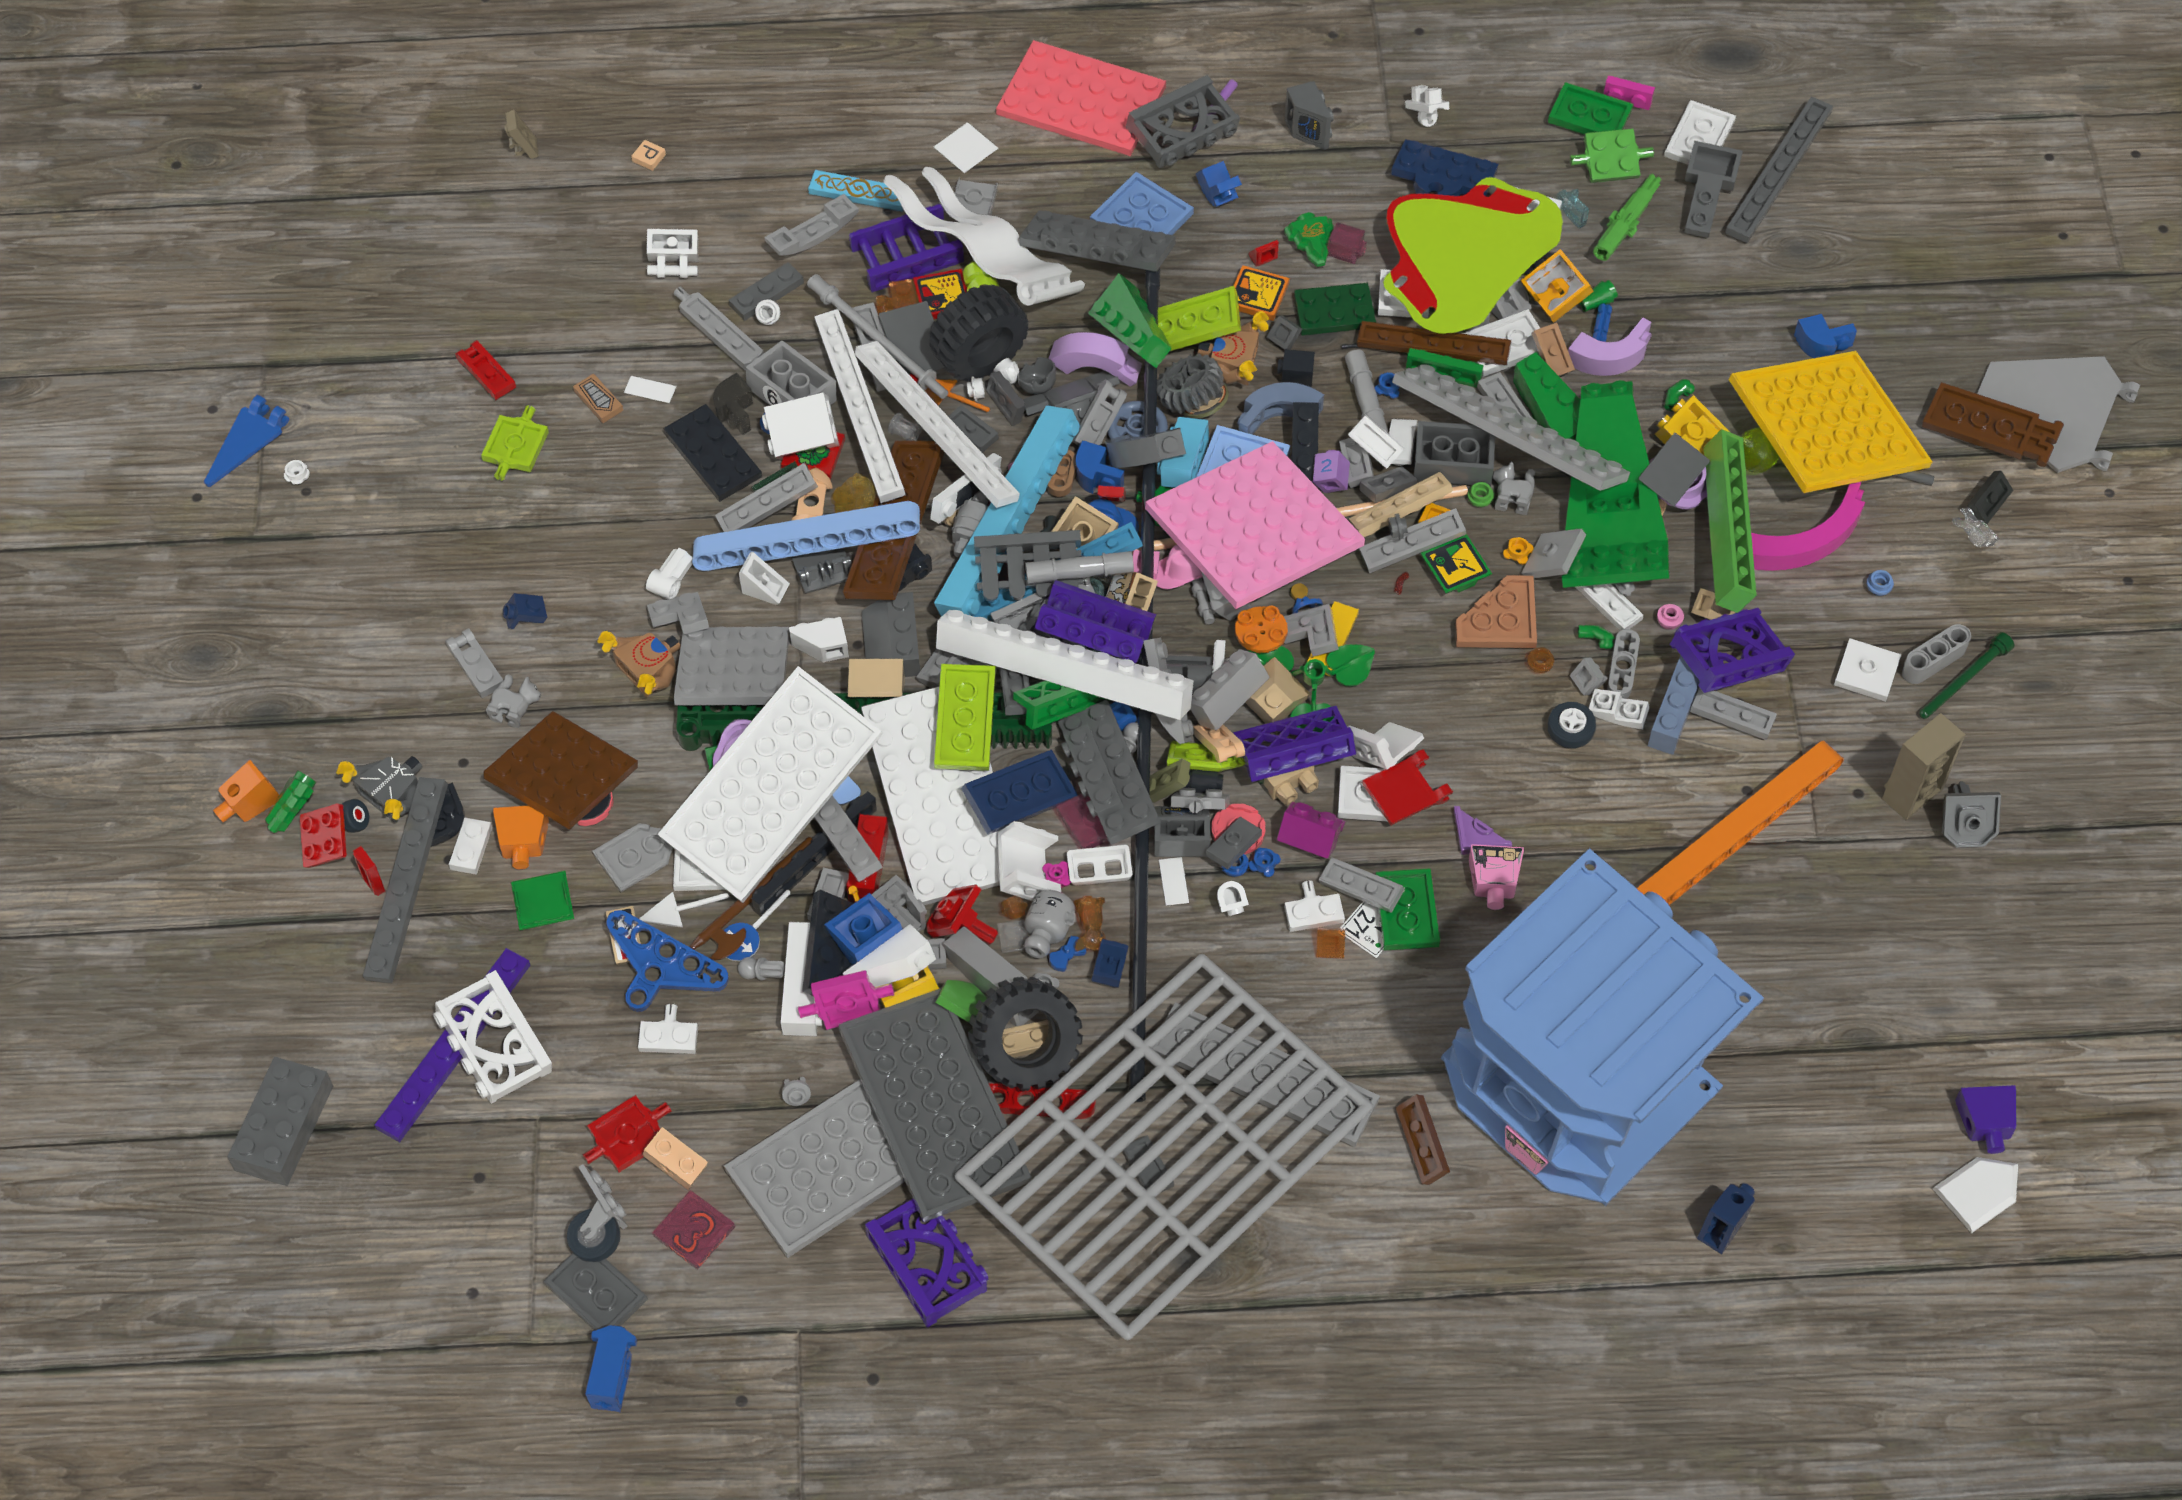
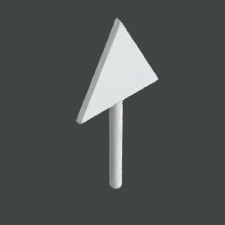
(667, 911)

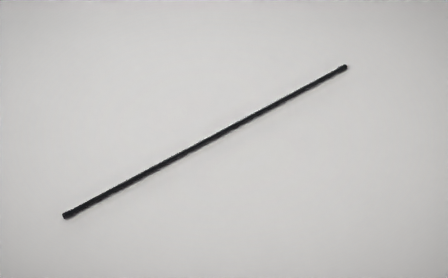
(1152, 287)

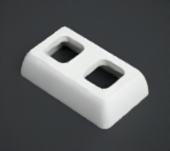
(1098, 858)

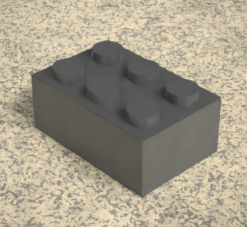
(1456, 450)

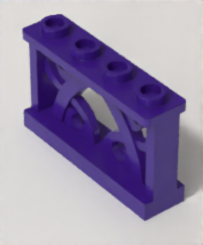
(1768, 657)
(923, 1296)

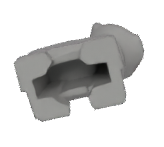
(1513, 490)
(511, 703)

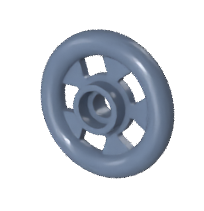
(1134, 420)

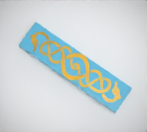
(856, 189)

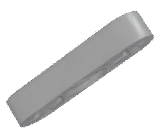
(1630, 656)

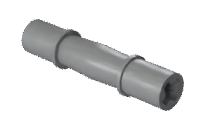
(1364, 388)
(1079, 567)

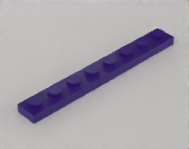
(441, 1059)

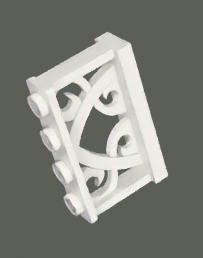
(500, 1000)

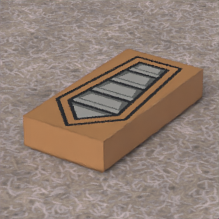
(598, 398)

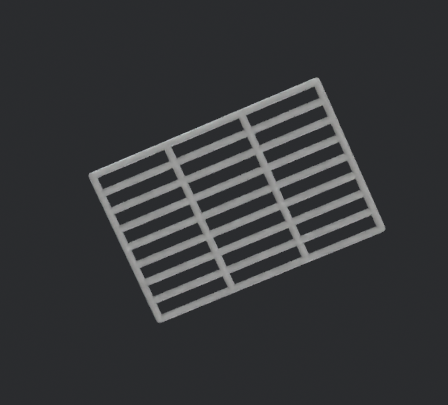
(1145, 1197)

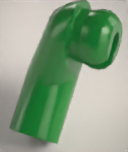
(1675, 391)
(1597, 632)

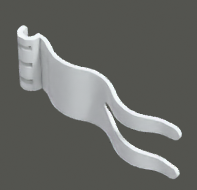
(991, 244)

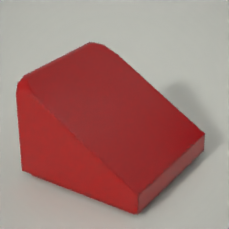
(1265, 253)

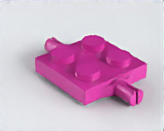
(844, 998)

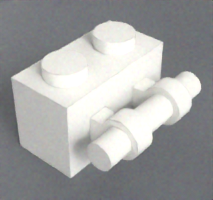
(672, 246)

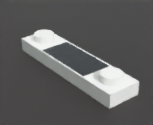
(955, 495)

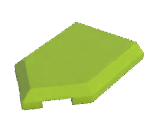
(1200, 757)

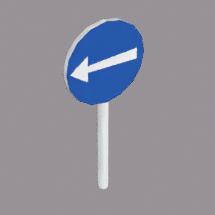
(752, 938)

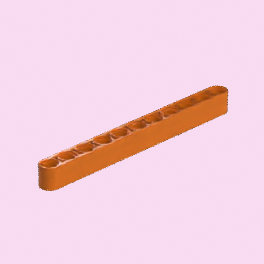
(1744, 823)

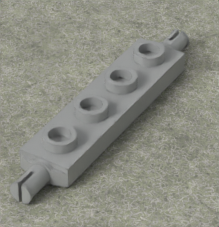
(718, 328)

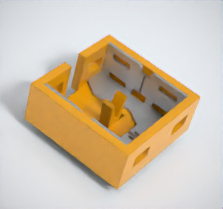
(1565, 277)

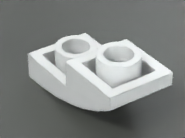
(1404, 433)
(1617, 710)

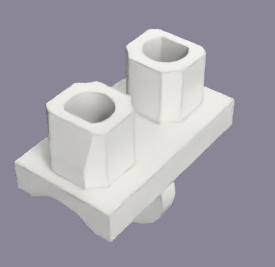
(1427, 103)

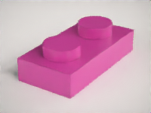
(1632, 92)

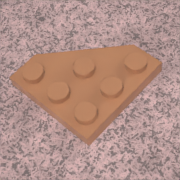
(1501, 617)

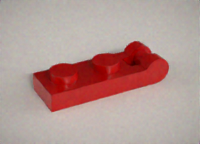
(486, 370)

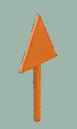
(948, 385)

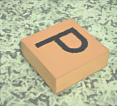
(648, 155)

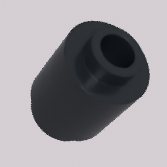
(1203, 780)

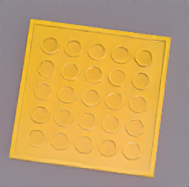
(1830, 421)

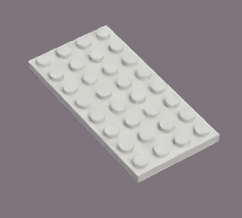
(770, 784)
(931, 815)

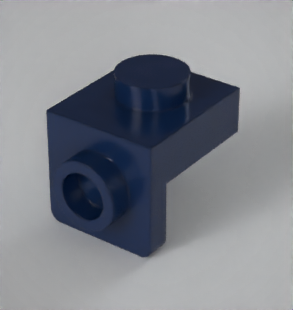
(524, 608)
(1110, 963)

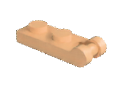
(1220, 742)

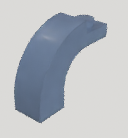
(1275, 401)

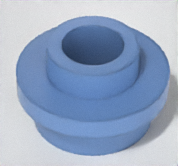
(1882, 577)

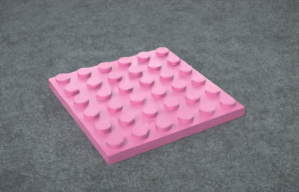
(1254, 524)

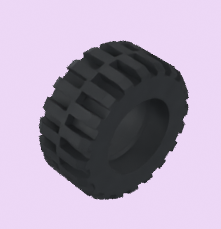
(978, 332)
(1054, 1053)

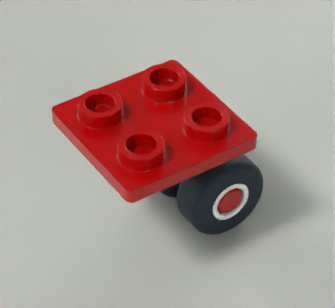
(325, 828)

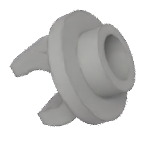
(796, 1092)

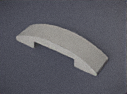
(815, 230)

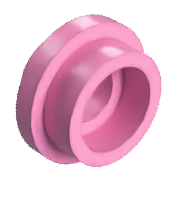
(1670, 622)

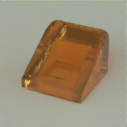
(1330, 942)

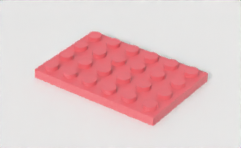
(1078, 96)

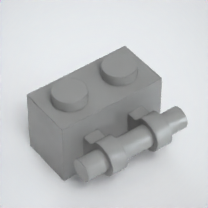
(1217, 603)

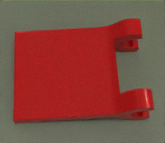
(1403, 789)

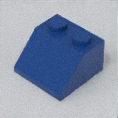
(862, 928)

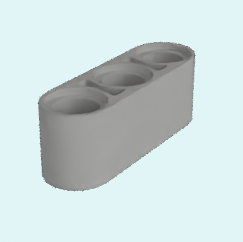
(1941, 644)

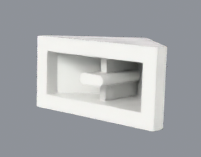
(761, 580)

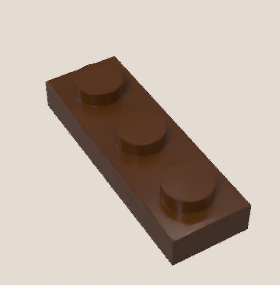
(1422, 1139)

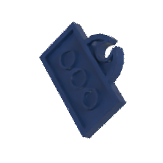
(1441, 169)

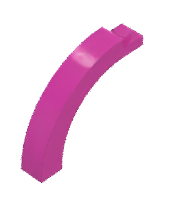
(1801, 549)

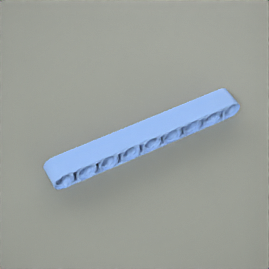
(807, 535)

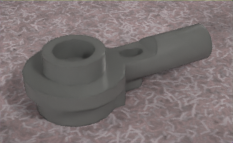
(1397, 526)

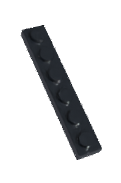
(806, 860)

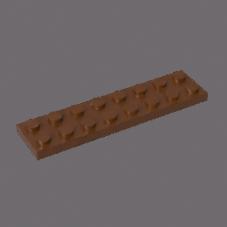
(881, 565)

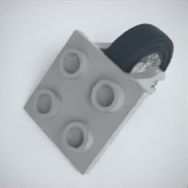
(596, 1231)

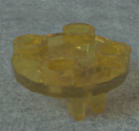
(854, 494)

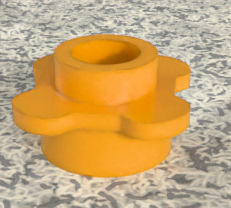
(1521, 545)

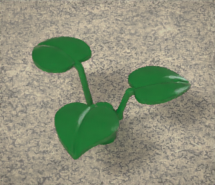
(1349, 663)

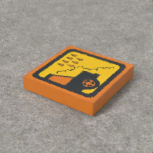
(1260, 291)

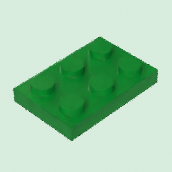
(1588, 110)
(1414, 918)

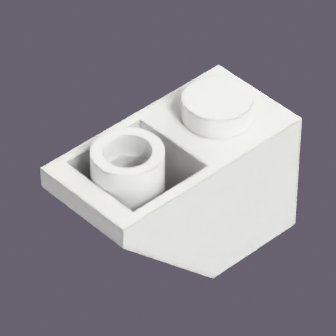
(821, 639)

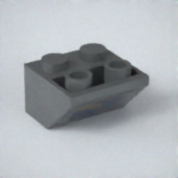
(1308, 115)
(1181, 832)

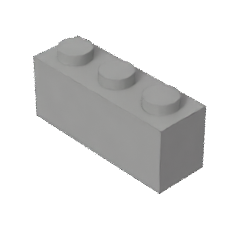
(1228, 689)

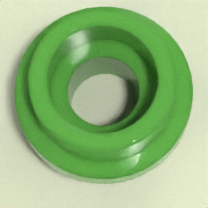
(1483, 489)

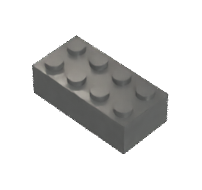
(280, 1121)

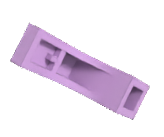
(1096, 351)
(1610, 357)

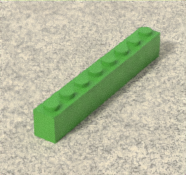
(1729, 522)

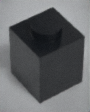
(1297, 367)

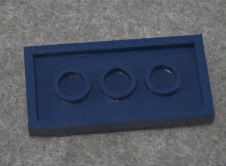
(1019, 791)

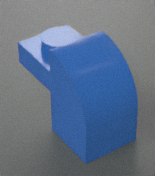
(1217, 184)
(1820, 341)
(1092, 468)

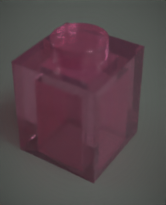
(1346, 243)

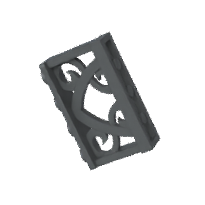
(1182, 142)

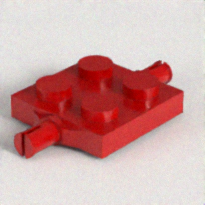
(625, 1132)

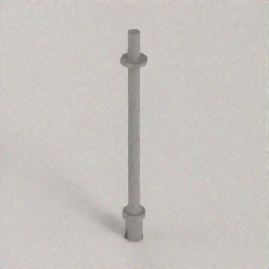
(829, 295)

